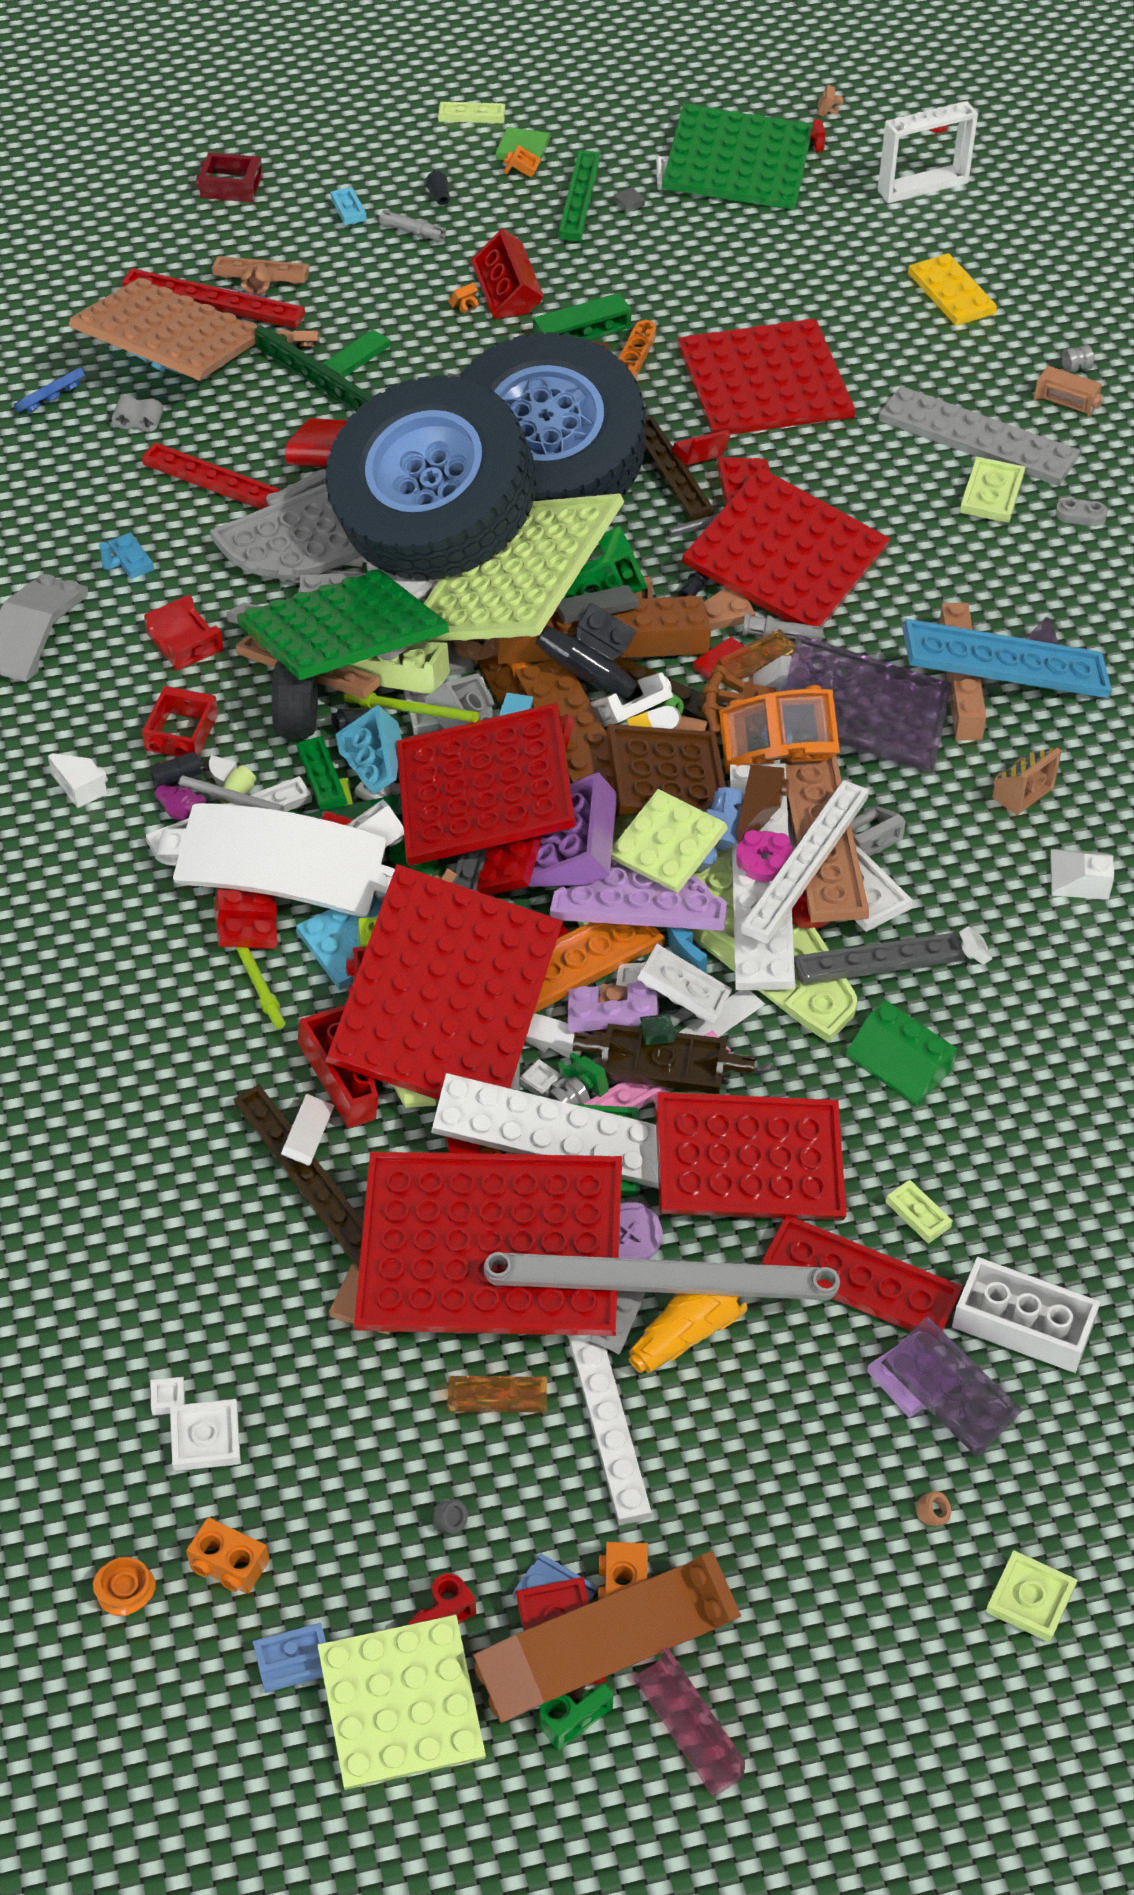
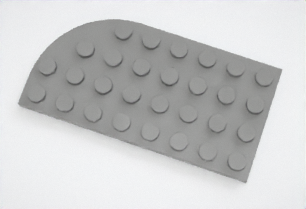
(287, 538)

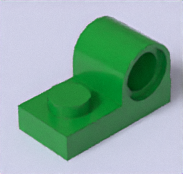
(577, 1718)

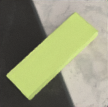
(471, 112)

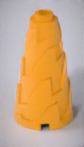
(682, 1325)

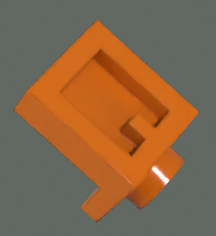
(521, 160)

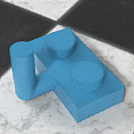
(126, 553)

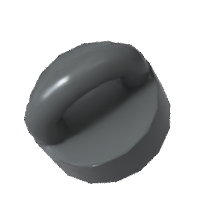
(450, 1516)

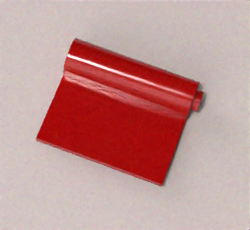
(313, 442)

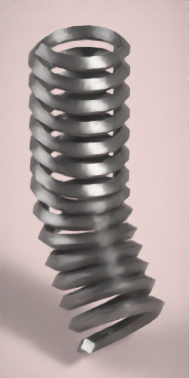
(765, 1068)

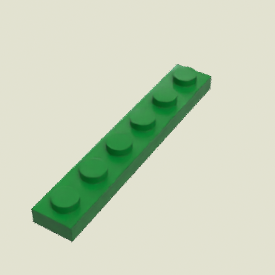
(579, 195)

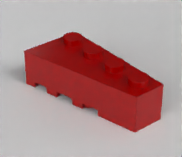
(350, 1092)

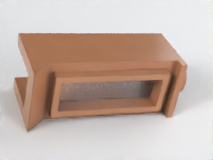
(1069, 390)

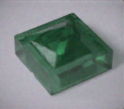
(657, 1029)

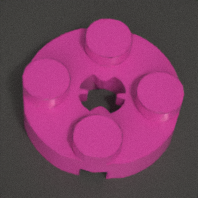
(758, 843)

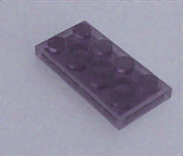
(952, 1386)

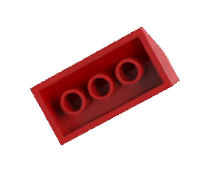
(507, 276)

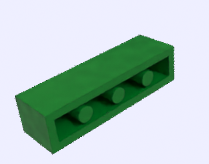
(587, 319)

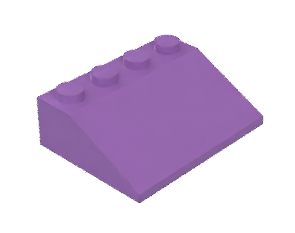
(581, 852)

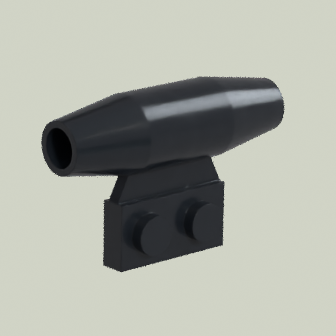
(591, 653)

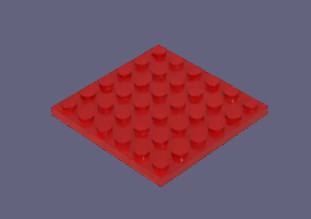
(765, 377)
(786, 550)
(484, 784)

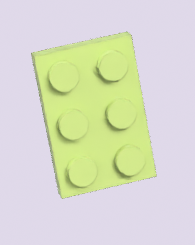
(992, 489)

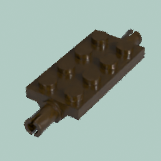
(686, 1064)

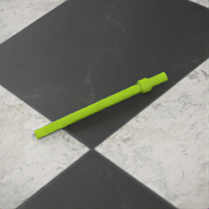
(414, 707)
(267, 1000)

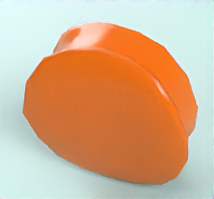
(123, 1586)

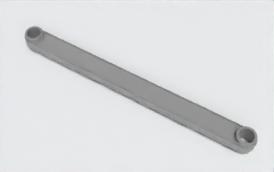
(661, 1276)

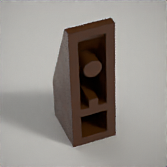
(762, 798)

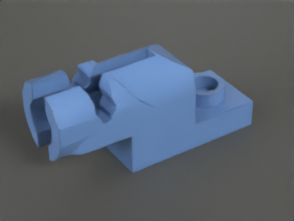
(724, 808)

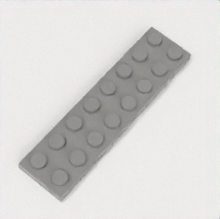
(979, 435)

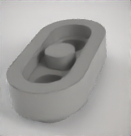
(1081, 512)

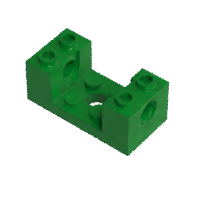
(612, 570)

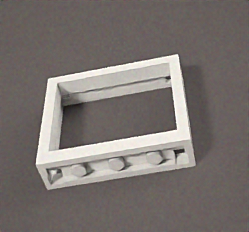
(934, 179)

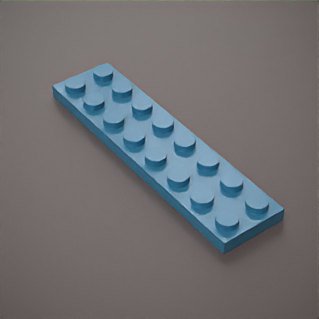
(1006, 658)

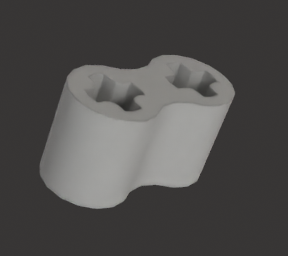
(137, 413)

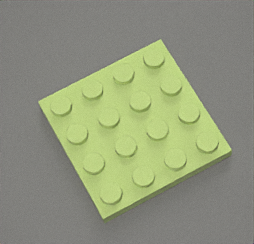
(401, 1702)

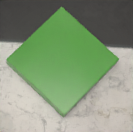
(532, 141)

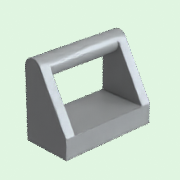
(880, 836)

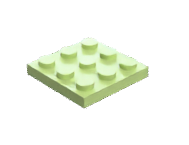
(668, 841)

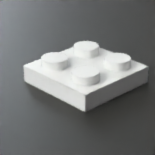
(205, 1435)

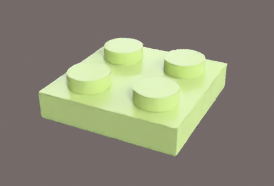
(1031, 1596)

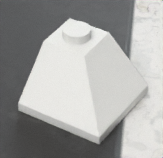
(1081, 874)

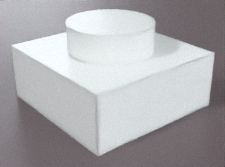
(975, 946)

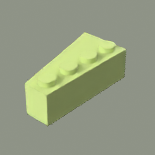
(417, 669)

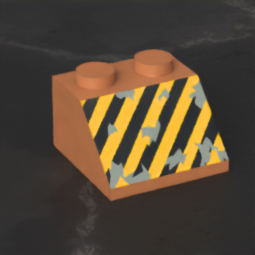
(1027, 780)

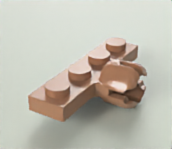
(260, 273)

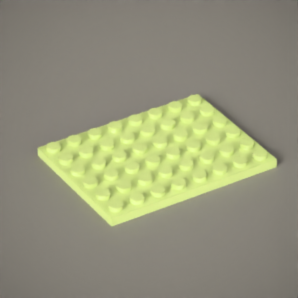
(529, 577)

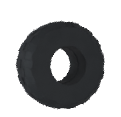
(293, 704)

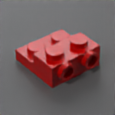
(245, 919)

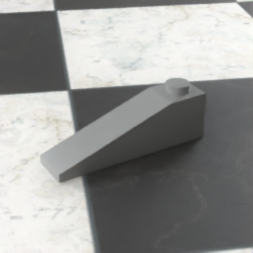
(465, 694)

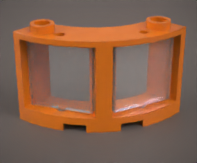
(780, 727)

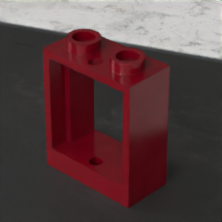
(228, 188)

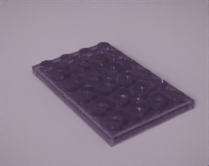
(875, 702)

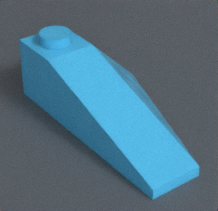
(371, 748)

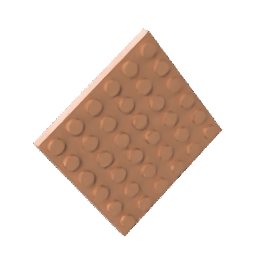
(166, 328)

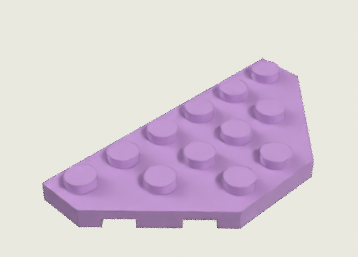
(637, 900)

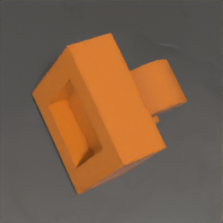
(464, 295)

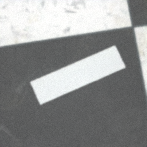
(734, 1011)

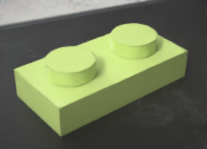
(919, 1211)

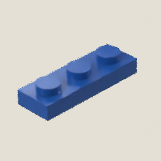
(50, 391)

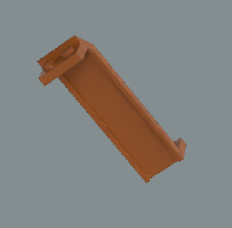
(605, 1637)

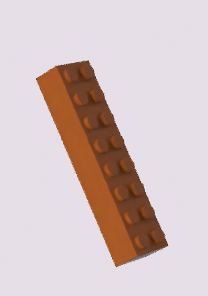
(662, 625)

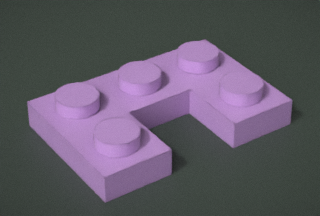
(588, 1014)

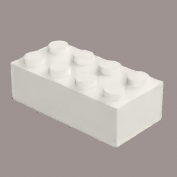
(1026, 1314)

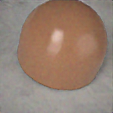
(925, 1511)

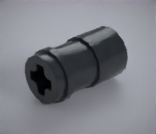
(170, 771)

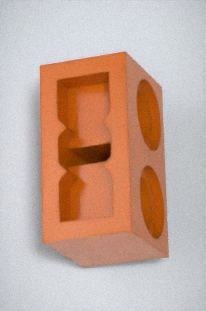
(233, 1549)

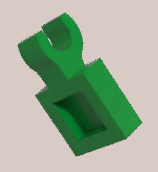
(588, 1072)

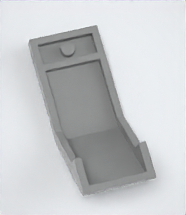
(28, 619)

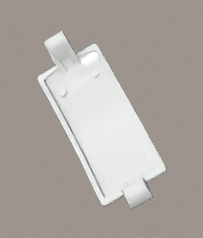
(278, 856)

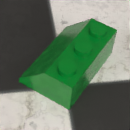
(902, 1052)

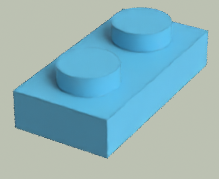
(348, 206)

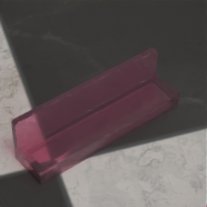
(692, 1724)

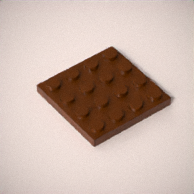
(663, 759)

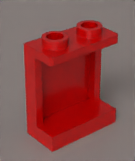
(182, 633)

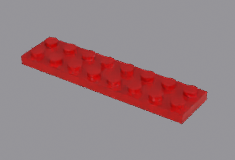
(512, 863)

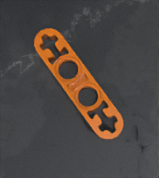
(638, 353)

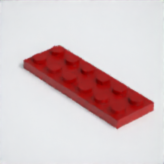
(867, 1277)

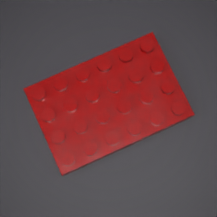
(749, 1156)

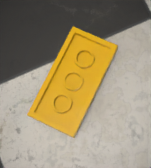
(952, 289)

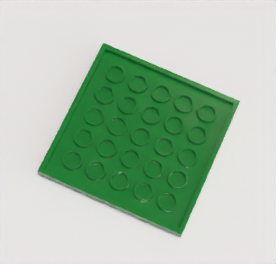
(738, 156)
(341, 624)

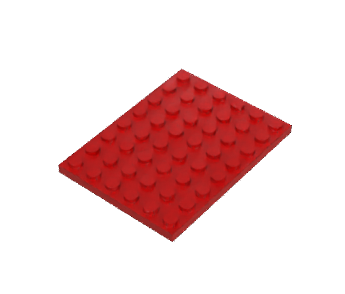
(444, 986)
(443, 1215)

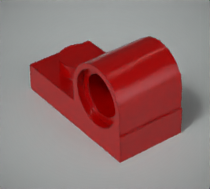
(462, 1605)

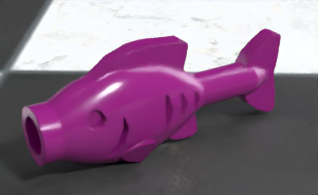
(178, 800)

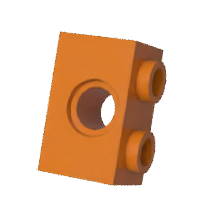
(622, 1561)

